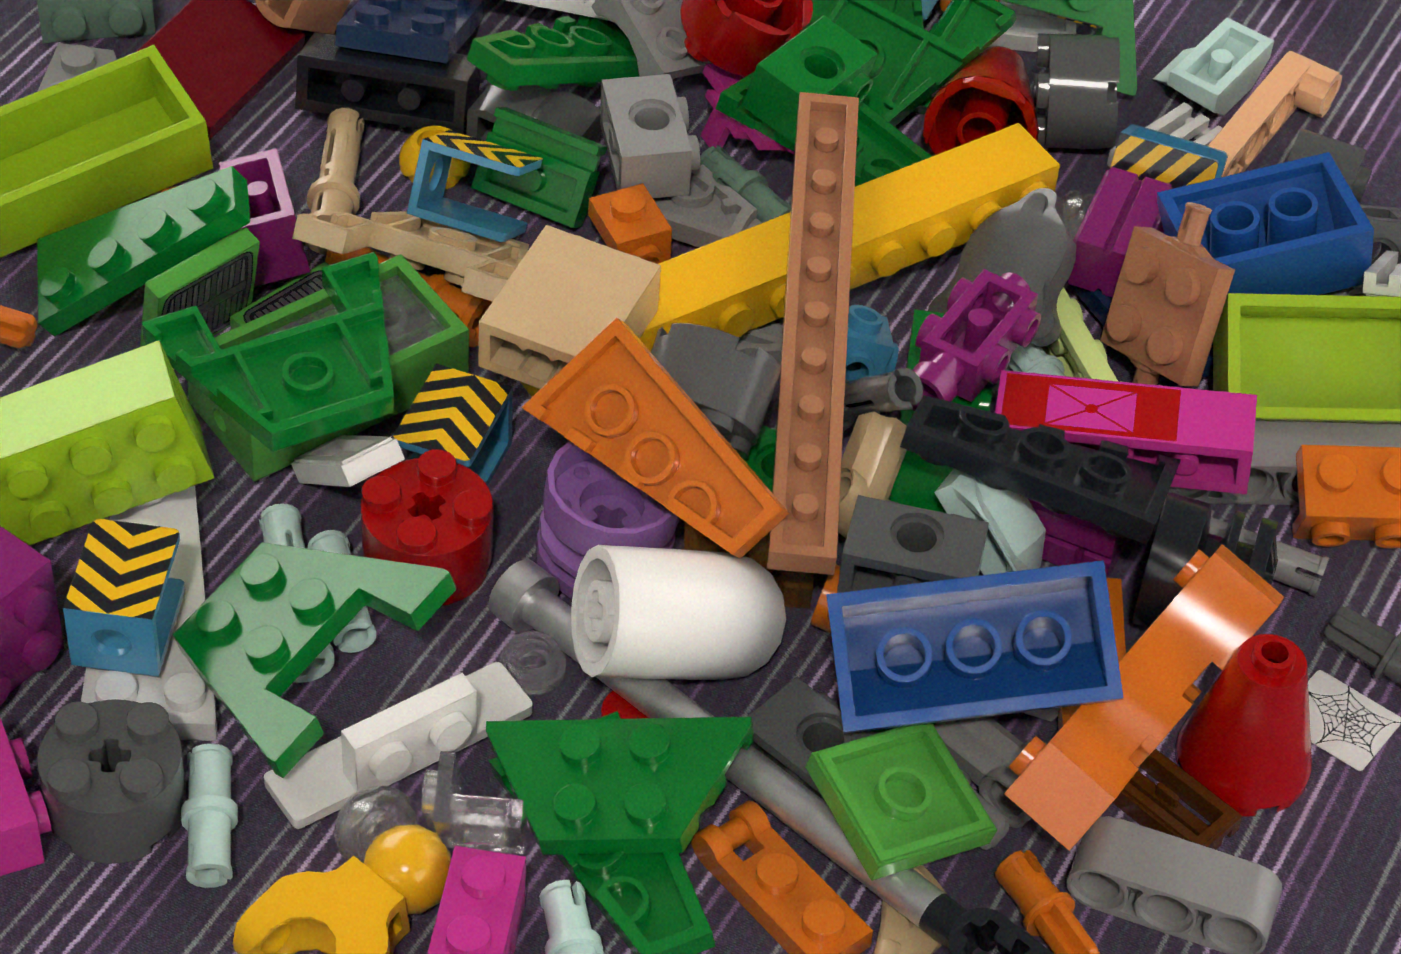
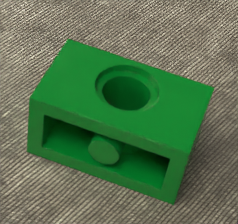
(814, 61)

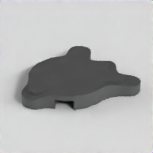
(1026, 241)

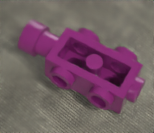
(975, 335)

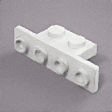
(398, 742)

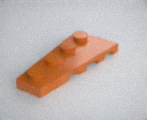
(647, 430)

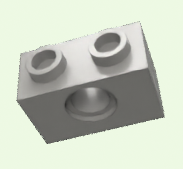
(648, 134)

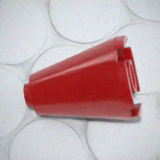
(981, 100)
(1253, 728)

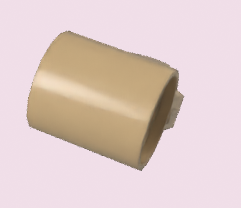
(869, 463)

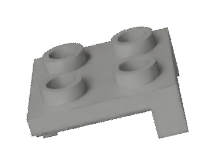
(654, 34)

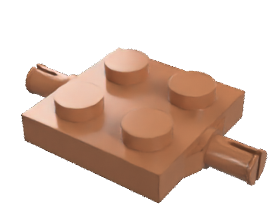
(1168, 302)

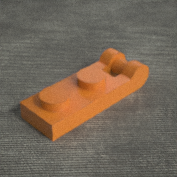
(779, 886)

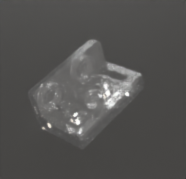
(468, 819)

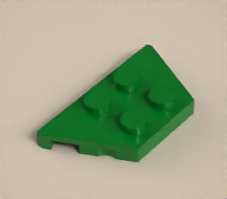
(617, 780)

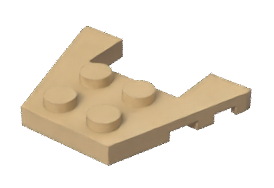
(467, 258)

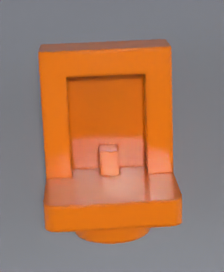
(632, 223)

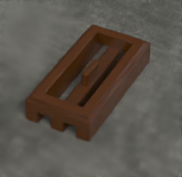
(1160, 807)

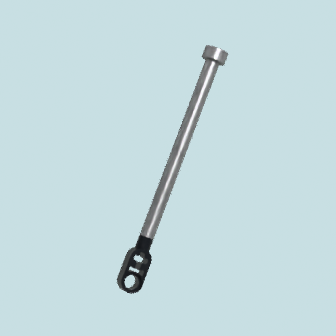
(529, 600)

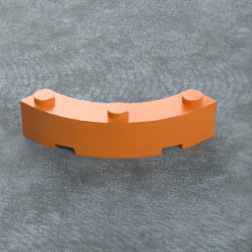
(1104, 743)

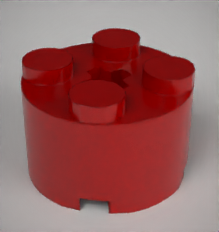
(741, 32)
(430, 516)

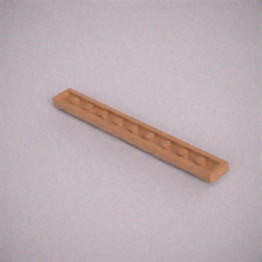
(815, 336)

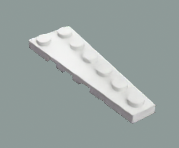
(178, 685)

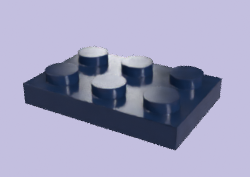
(410, 27)

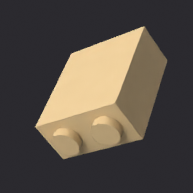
(560, 302)

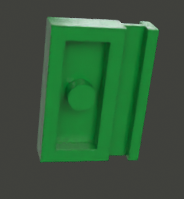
(563, 181)

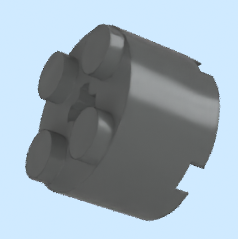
(1077, 90)
(720, 380)
(112, 778)

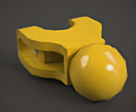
(353, 907)

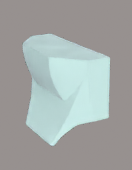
(1219, 67)
(1014, 529)

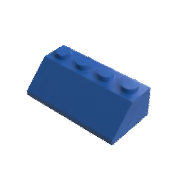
(974, 647)

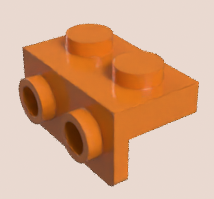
(1349, 495)

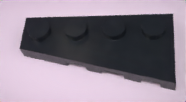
(1041, 465)

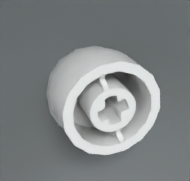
(674, 614)

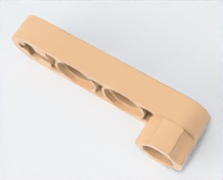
(1291, 84)

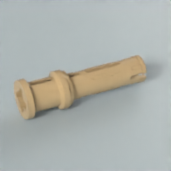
(335, 187)

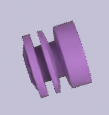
(593, 507)

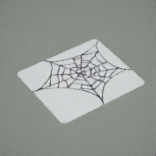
(1347, 721)

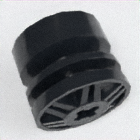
(1179, 535)

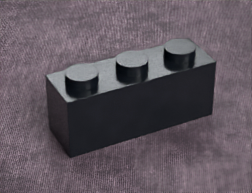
(385, 85)

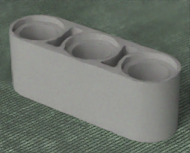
(1175, 886)

